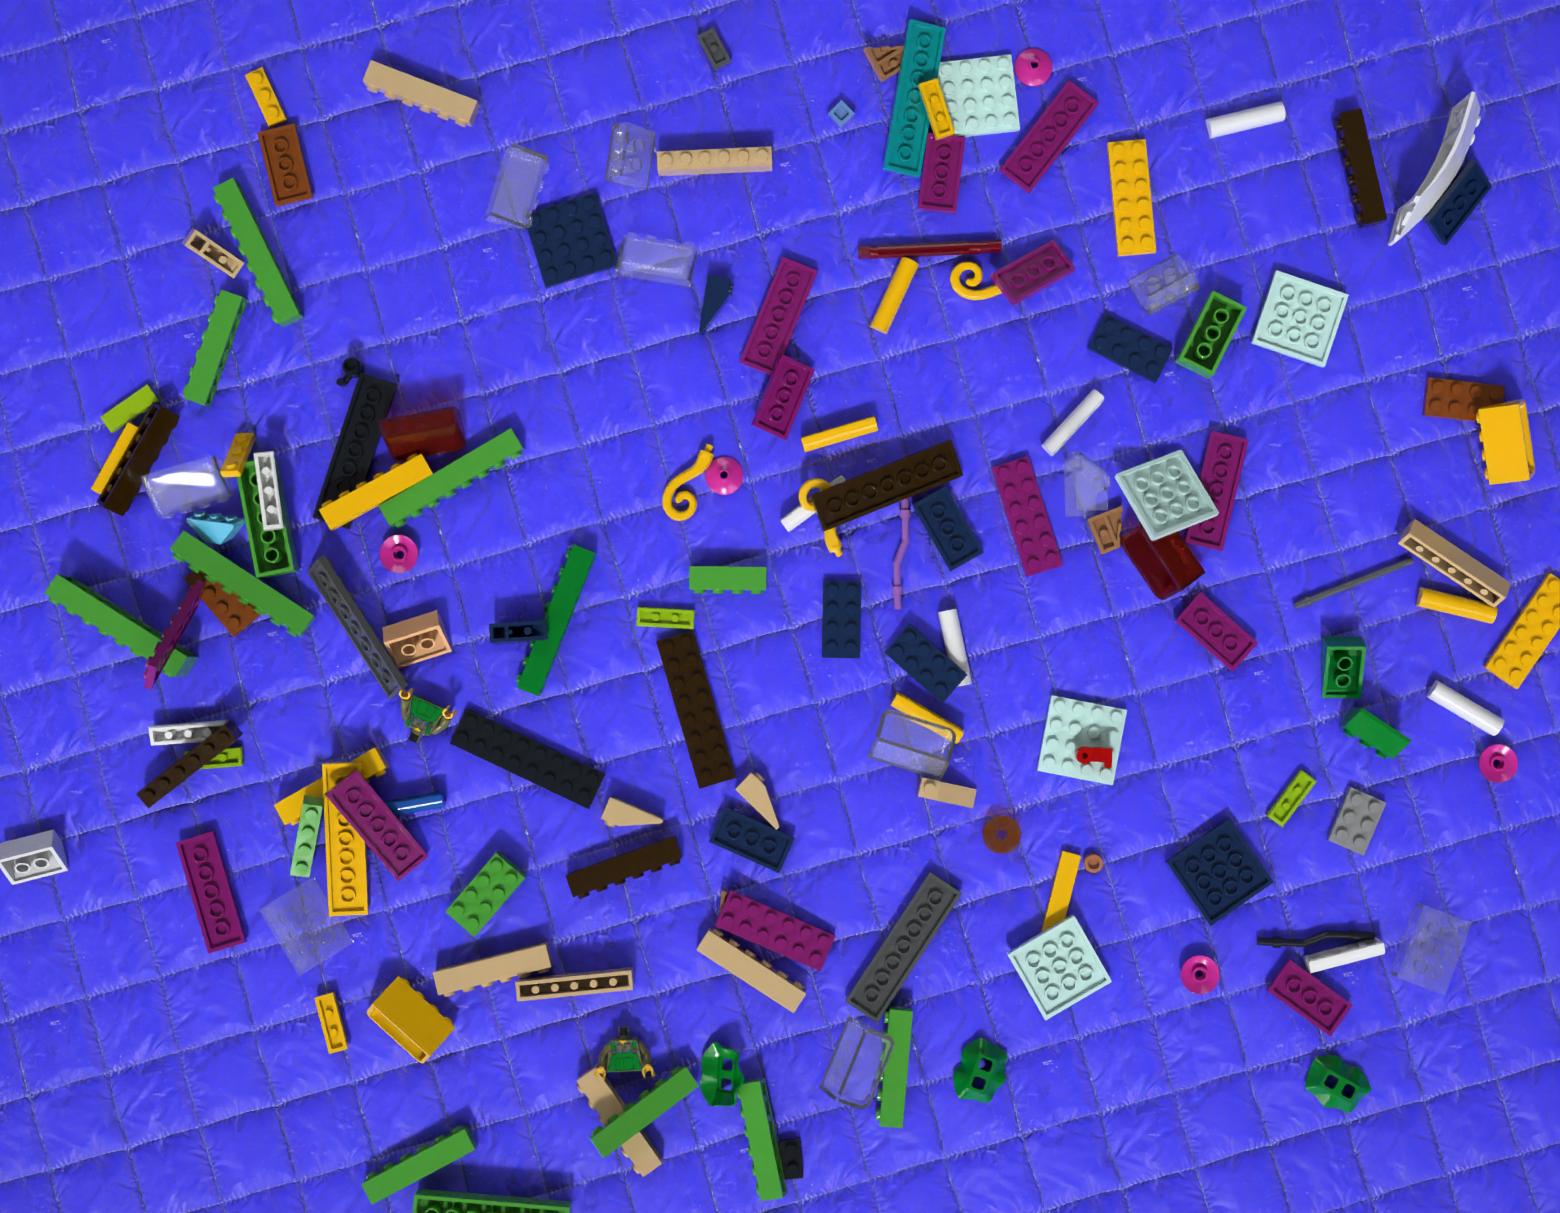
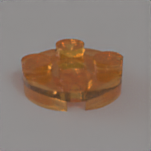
(997, 844)

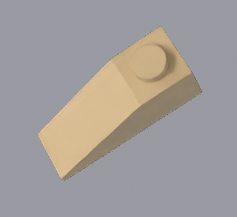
(212, 253)
(946, 792)
(756, 794)
(625, 814)

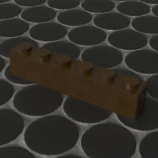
(1360, 168)
(138, 459)
(189, 763)
(623, 866)

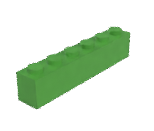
(214, 348)
(895, 1074)
(643, 1111)
(762, 1139)
(419, 1164)

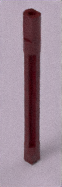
(929, 249)

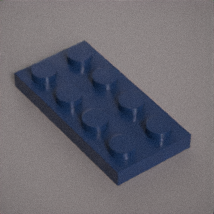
(1458, 203)
(1130, 348)
(947, 528)
(841, 619)
(926, 663)
(751, 839)

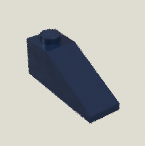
(715, 298)
(518, 632)

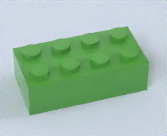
(1210, 334)
(486, 893)

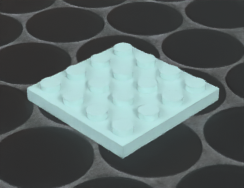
(980, 95)
(1299, 319)
(1166, 495)
(1077, 725)
(1059, 967)

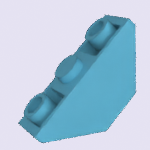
(215, 527)

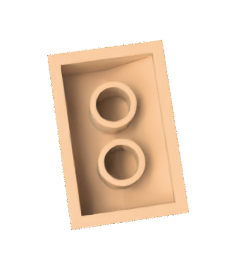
(416, 639)

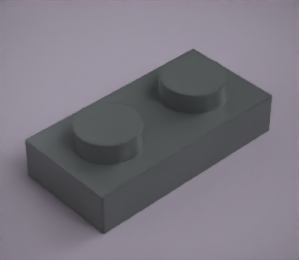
(714, 49)

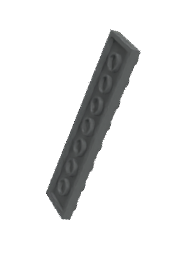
(356, 627)
(903, 947)

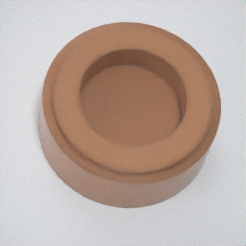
(1093, 863)

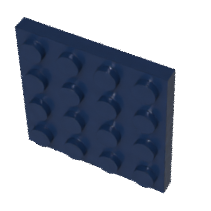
(571, 241)
(1219, 871)

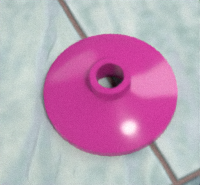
(1029, 75)
(729, 484)
(389, 552)
(1506, 766)
(1208, 978)

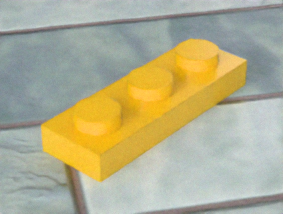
(266, 97)
(936, 109)
(238, 455)
(331, 1022)

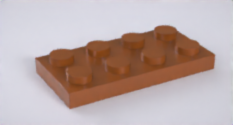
(285, 165)
(1458, 398)
(226, 607)

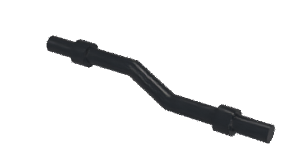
(1352, 935)

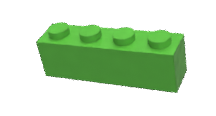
(727, 578)
(306, 836)

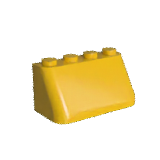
(1506, 442)
(410, 1019)

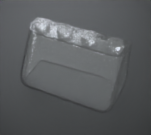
(517, 187)
(657, 260)
(187, 486)
(913, 744)
(857, 1064)

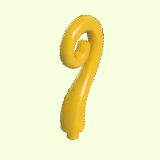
(968, 293)
(701, 464)
(830, 536)

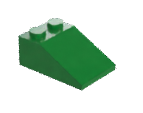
(1342, 666)

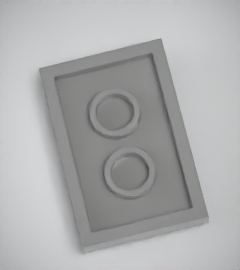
(1356, 821)

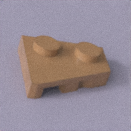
(884, 60)
(1107, 529)

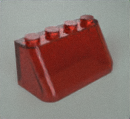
(423, 433)
(1163, 563)

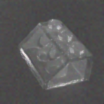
(630, 155)
(1164, 284)

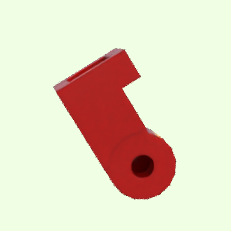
(1094, 754)

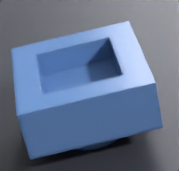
(841, 114)

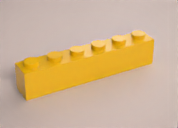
(376, 492)
(290, 807)

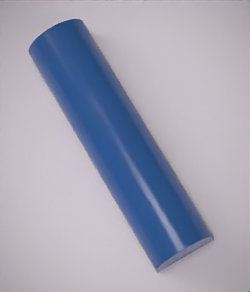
(416, 803)

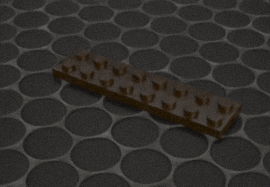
(886, 485)
(696, 709)

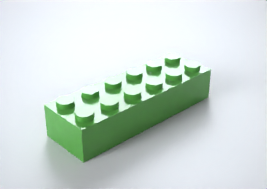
(271, 550)

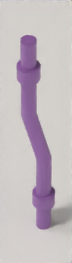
(897, 590)

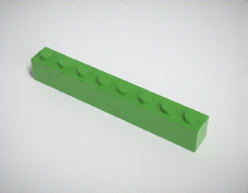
(258, 253)
(451, 478)
(241, 583)

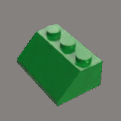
(1373, 733)

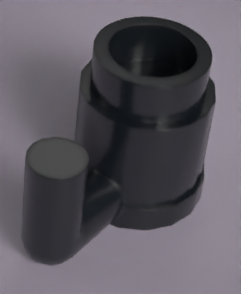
(352, 368)

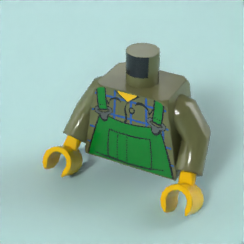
(423, 716)
(624, 1054)

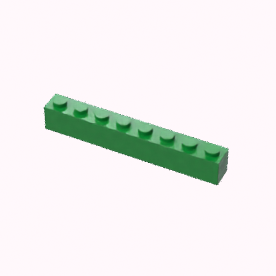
(558, 617)

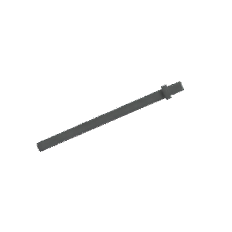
(1307, 601)

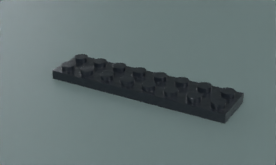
(357, 439)
(527, 758)

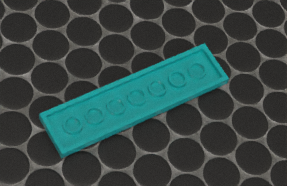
(909, 117)

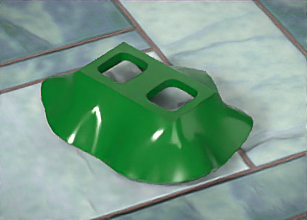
(969, 1069)
(713, 1075)
(1332, 1098)

